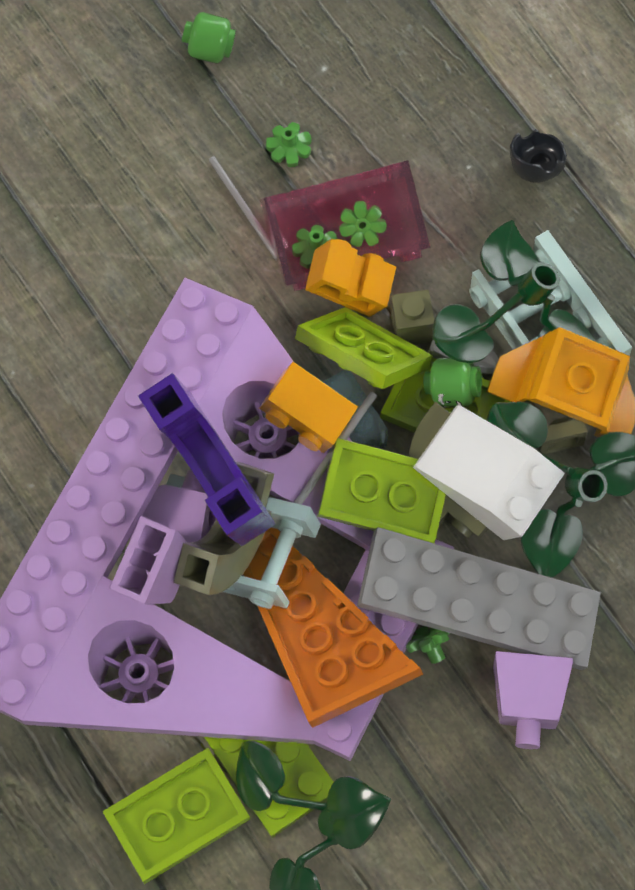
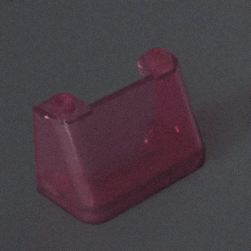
(322, 205)

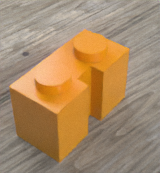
(350, 279)
(308, 407)

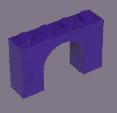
(192, 434)

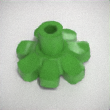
(289, 144)
(362, 224)
(309, 242)
(429, 642)

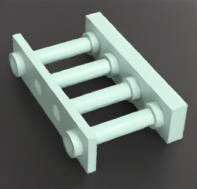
(570, 289)
(293, 522)

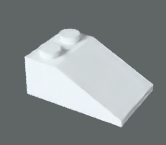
(489, 473)

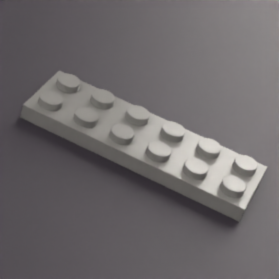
(478, 598)

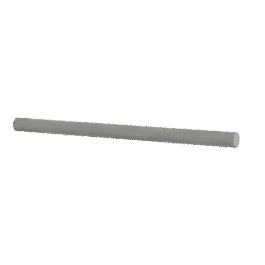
(242, 204)
(326, 461)

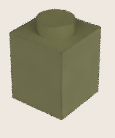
(413, 316)

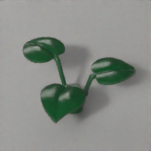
(509, 258)
(552, 536)
(346, 818)

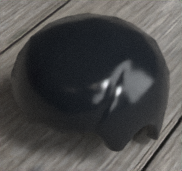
(537, 156)

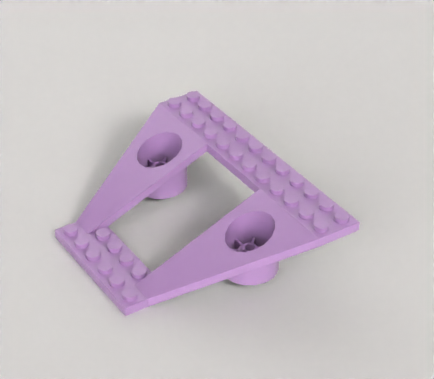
(66, 623)

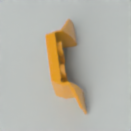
(570, 378)

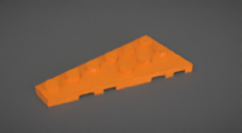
(326, 640)

